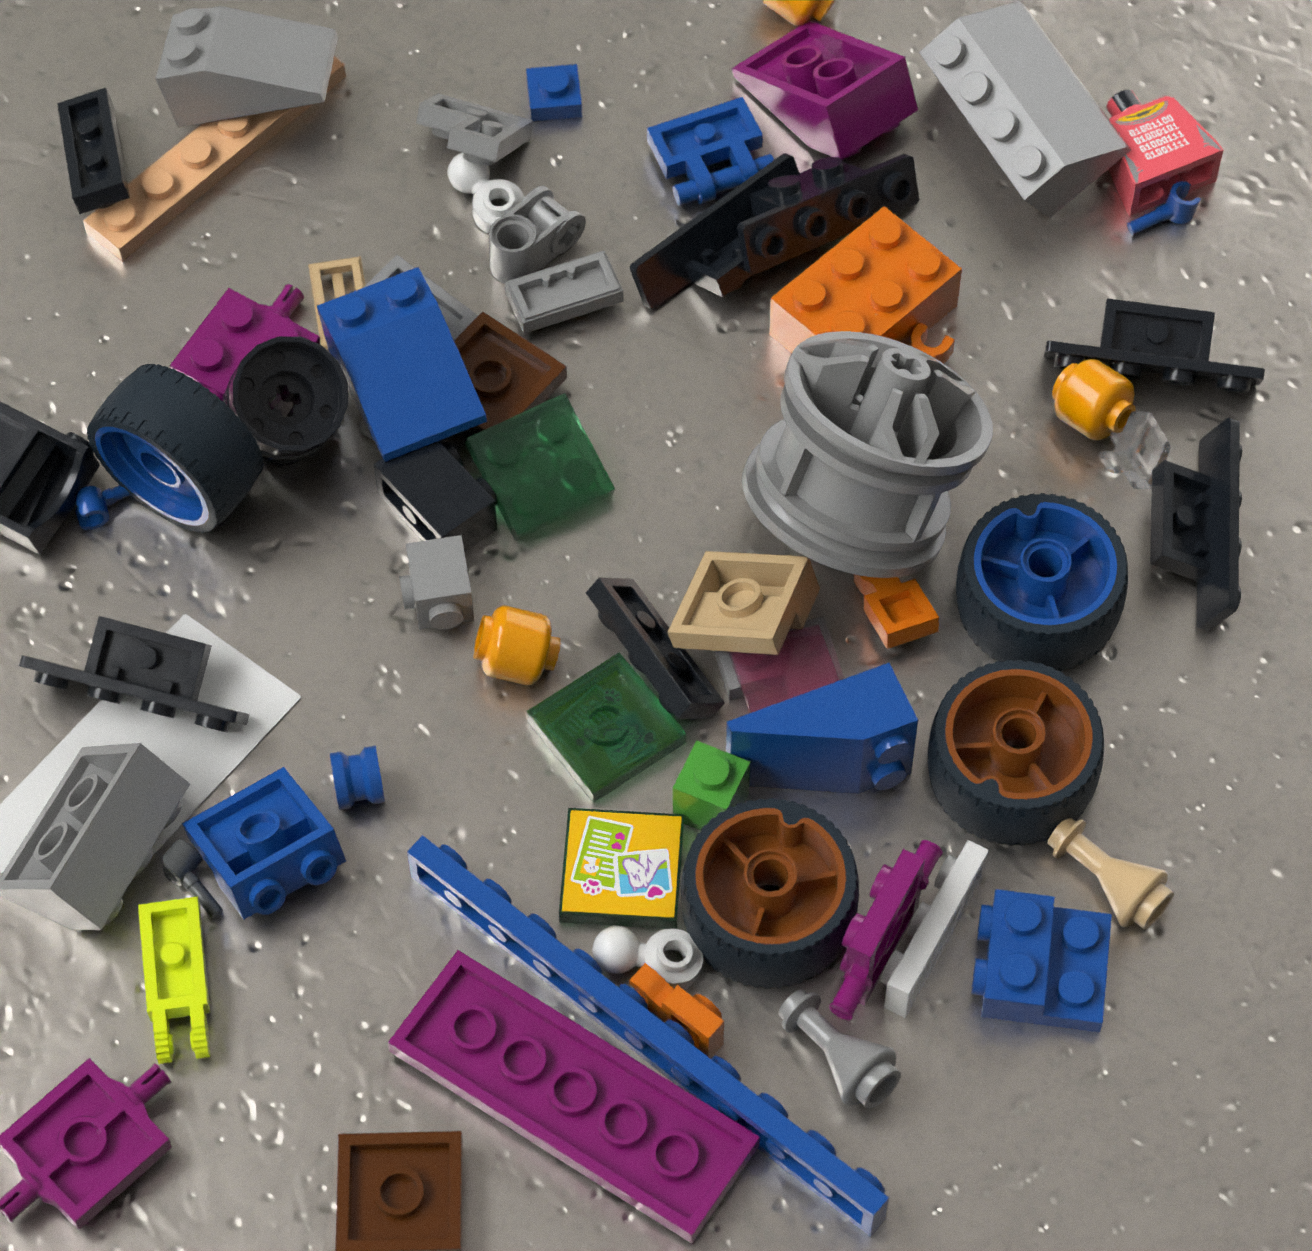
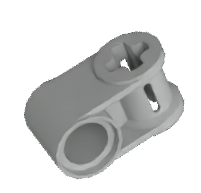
(532, 235)

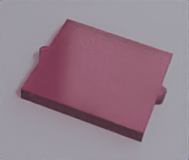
(797, 669)

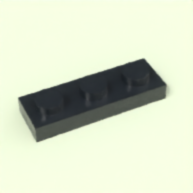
(93, 151)
(644, 634)

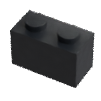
(438, 494)

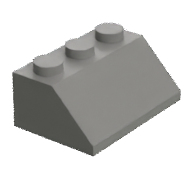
(94, 835)

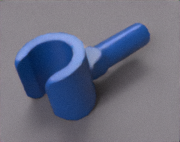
(1174, 209)
(93, 504)

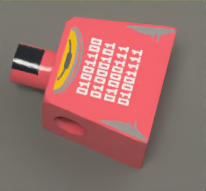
(1164, 148)

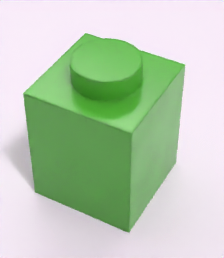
(709, 784)

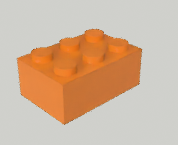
(870, 283)

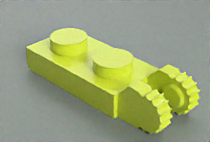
(175, 972)

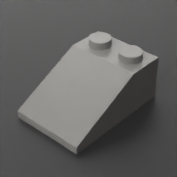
(241, 64)

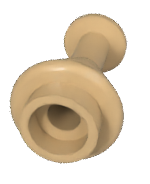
(1132, 889)

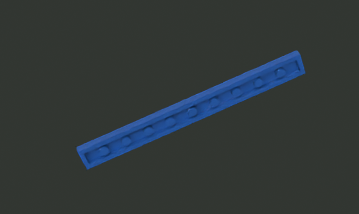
(662, 1045)

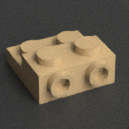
(744, 602)

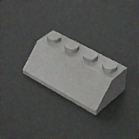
(1025, 104)

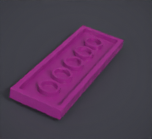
(574, 1095)

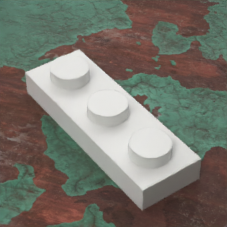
(933, 927)

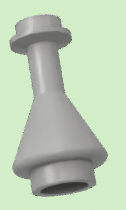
(860, 1067)

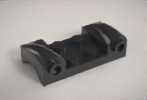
(39, 477)

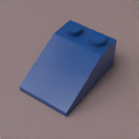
(401, 364)
(831, 738)

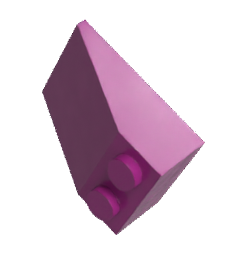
(830, 87)

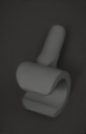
(178, 868)

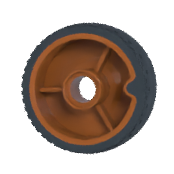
(1007, 790)
(760, 933)

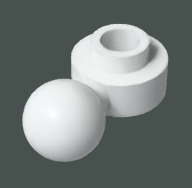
(474, 179)
(619, 950)

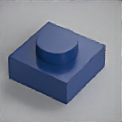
(554, 92)

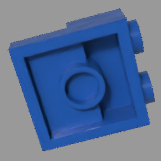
(266, 843)
(1042, 962)

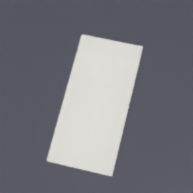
(193, 751)

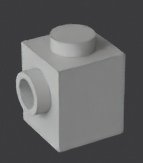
(438, 583)

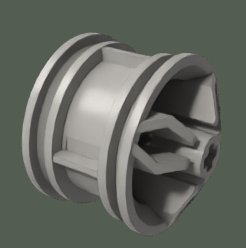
(866, 454)

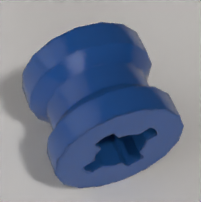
(357, 777)

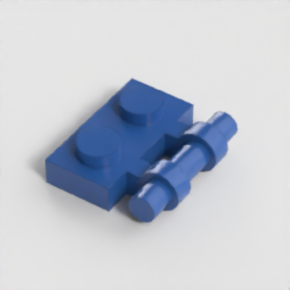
(706, 139)

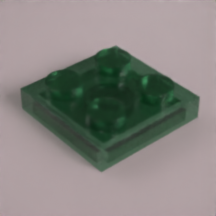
(540, 466)

